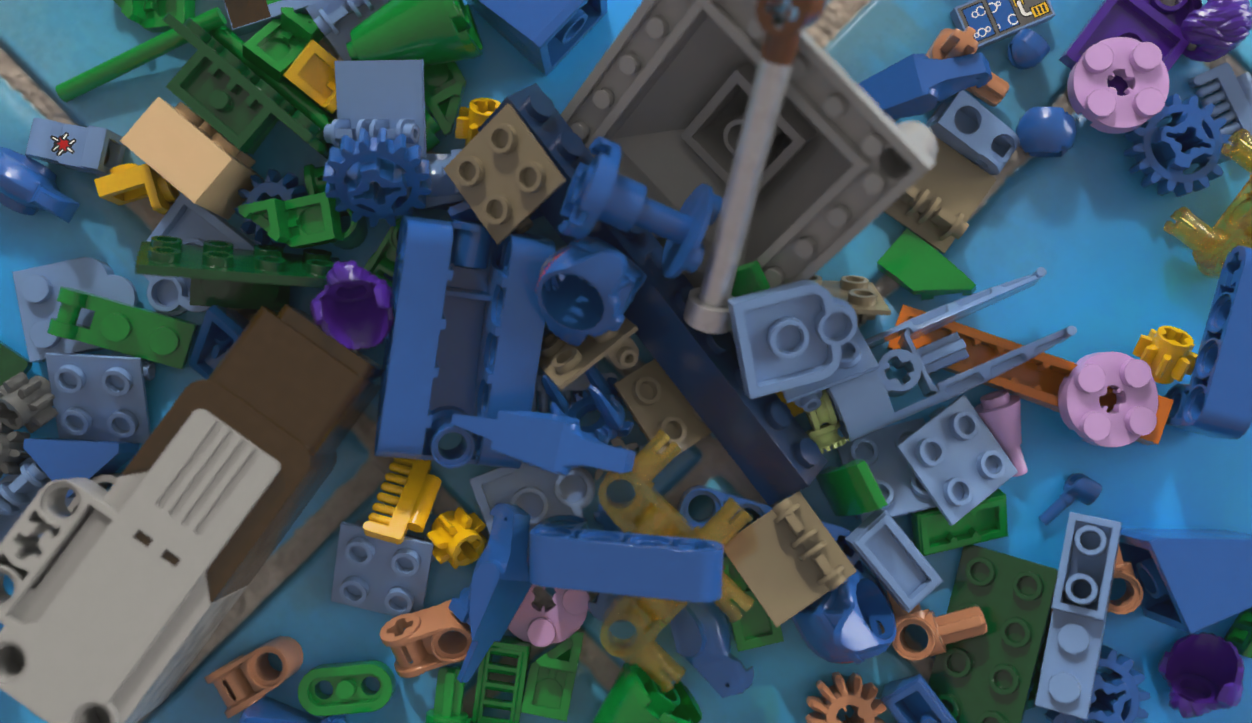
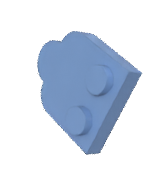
(193, 226)
(37, 296)
(789, 335)
(534, 491)

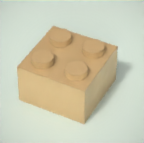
(191, 156)

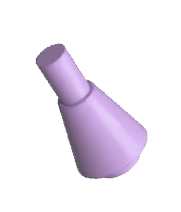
(1003, 418)

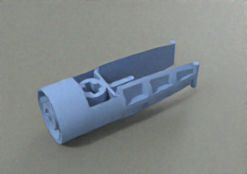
(864, 401)

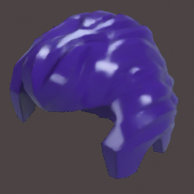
(1216, 28)
(354, 307)
(1202, 674)

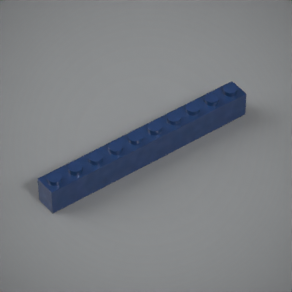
(702, 365)

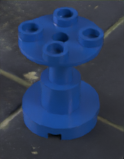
(608, 197)

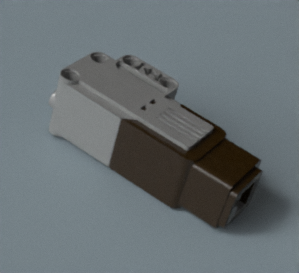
(148, 571)

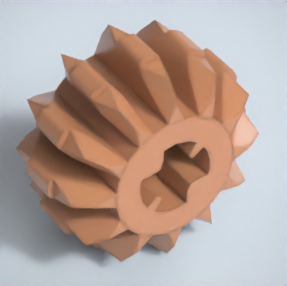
(840, 695)

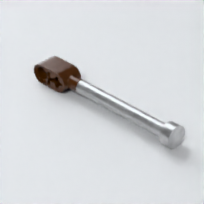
(708, 304)

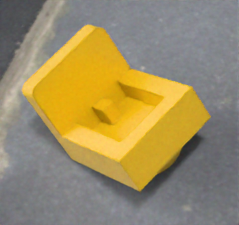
(315, 75)
(135, 182)

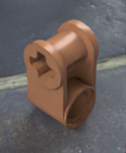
(430, 640)
(252, 676)

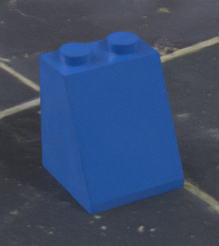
(542, 28)
(1190, 574)

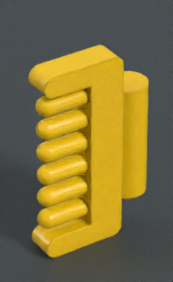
(411, 507)

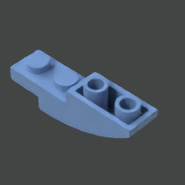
(1079, 614)

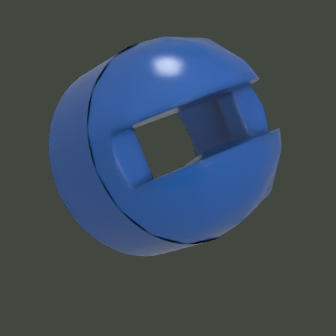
(1027, 49)

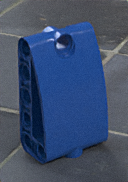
(459, 338)

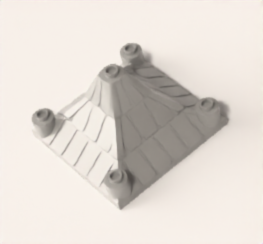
(677, 104)

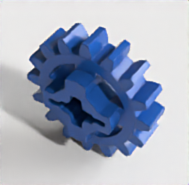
(1176, 146)
(381, 177)
(1114, 695)

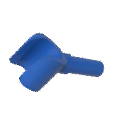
(1076, 487)

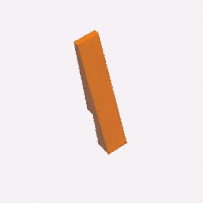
(1033, 380)

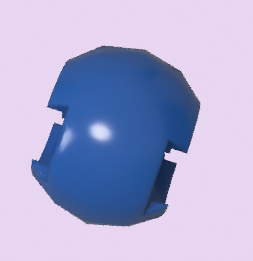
(1046, 132)

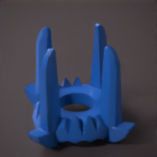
(600, 397)

